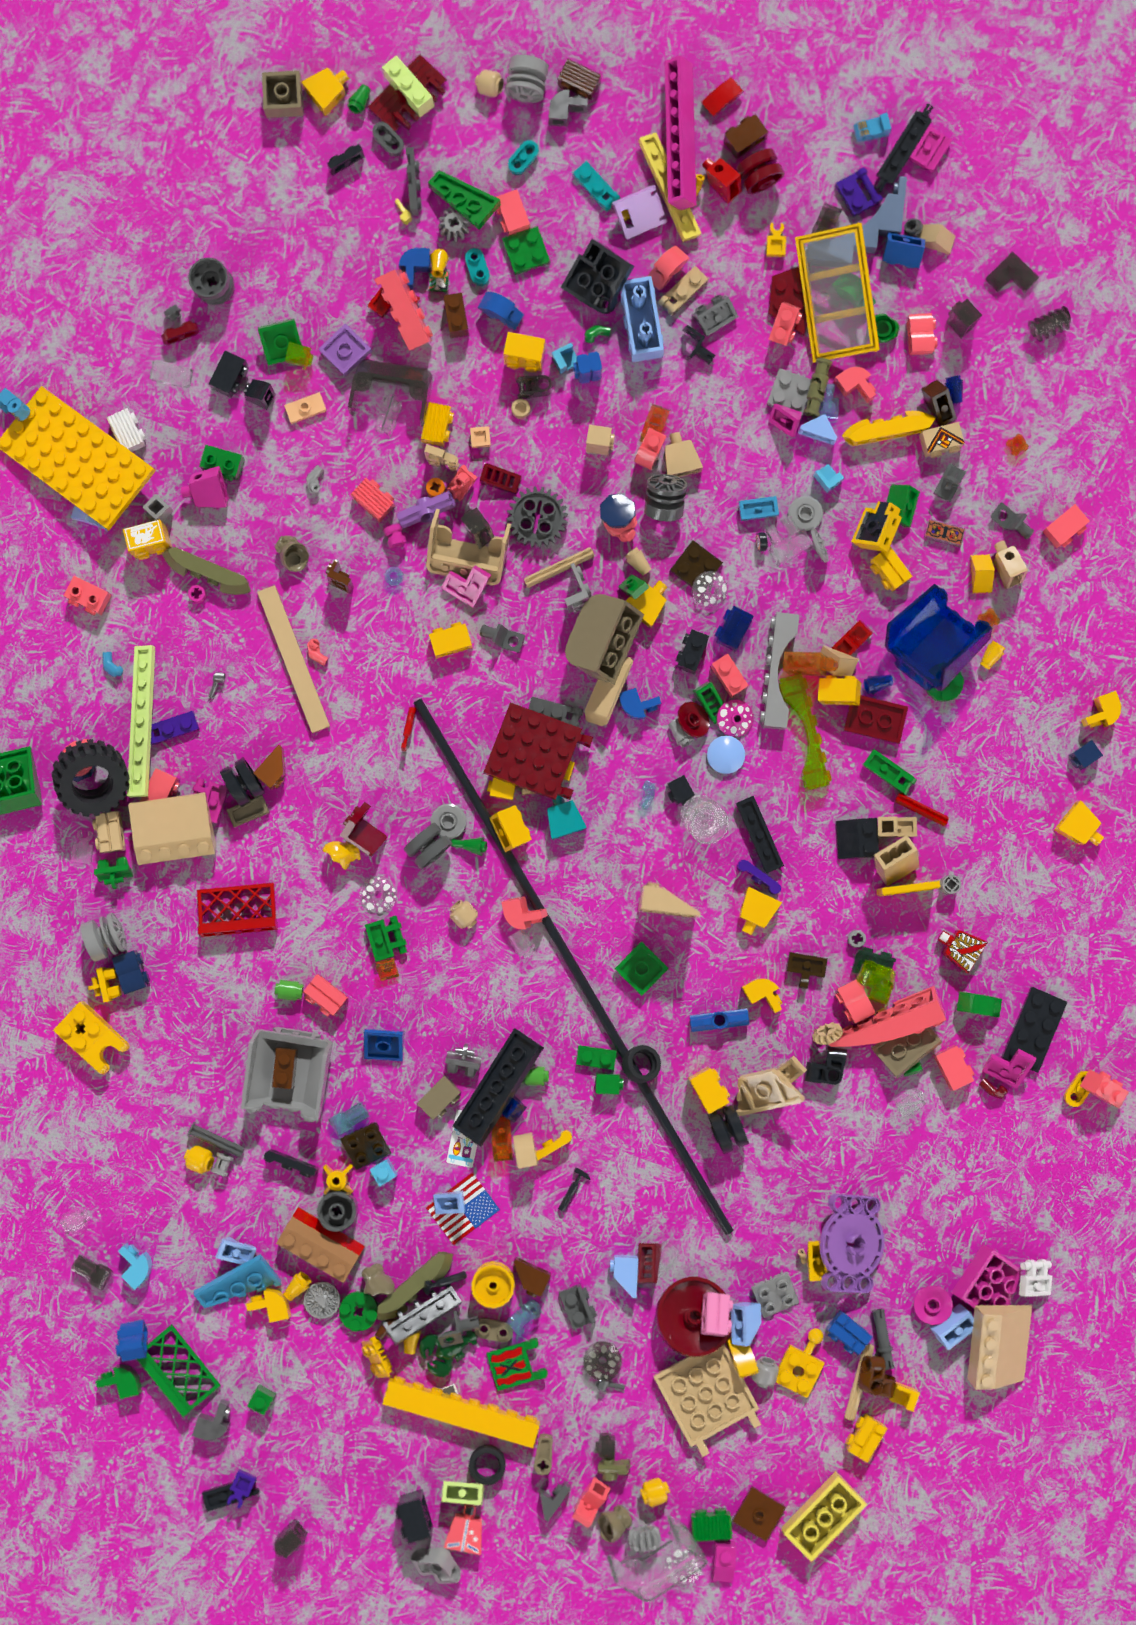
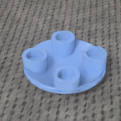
(726, 754)

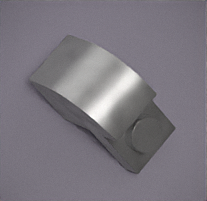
(562, 104)
(212, 1427)

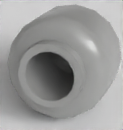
(767, 1373)

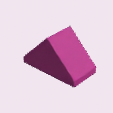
(785, 419)

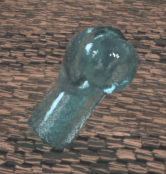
(649, 796)

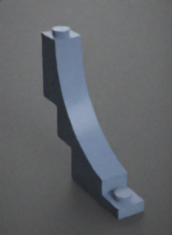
(888, 217)

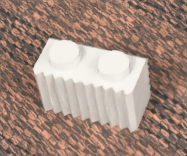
(125, 430)

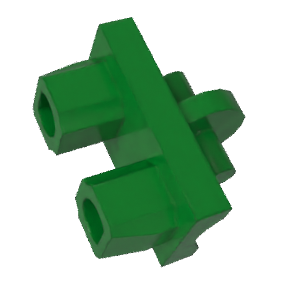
(114, 874)

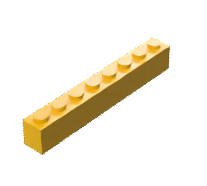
(461, 1412)

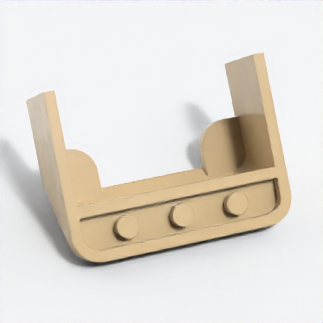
(460, 557)

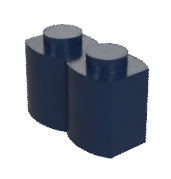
(130, 971)

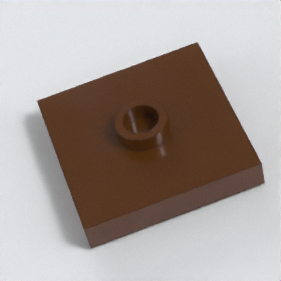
(758, 1513)

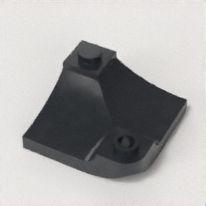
(597, 277)

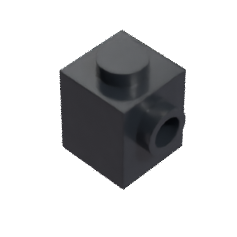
(680, 791)

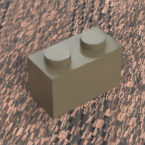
(439, 1097)

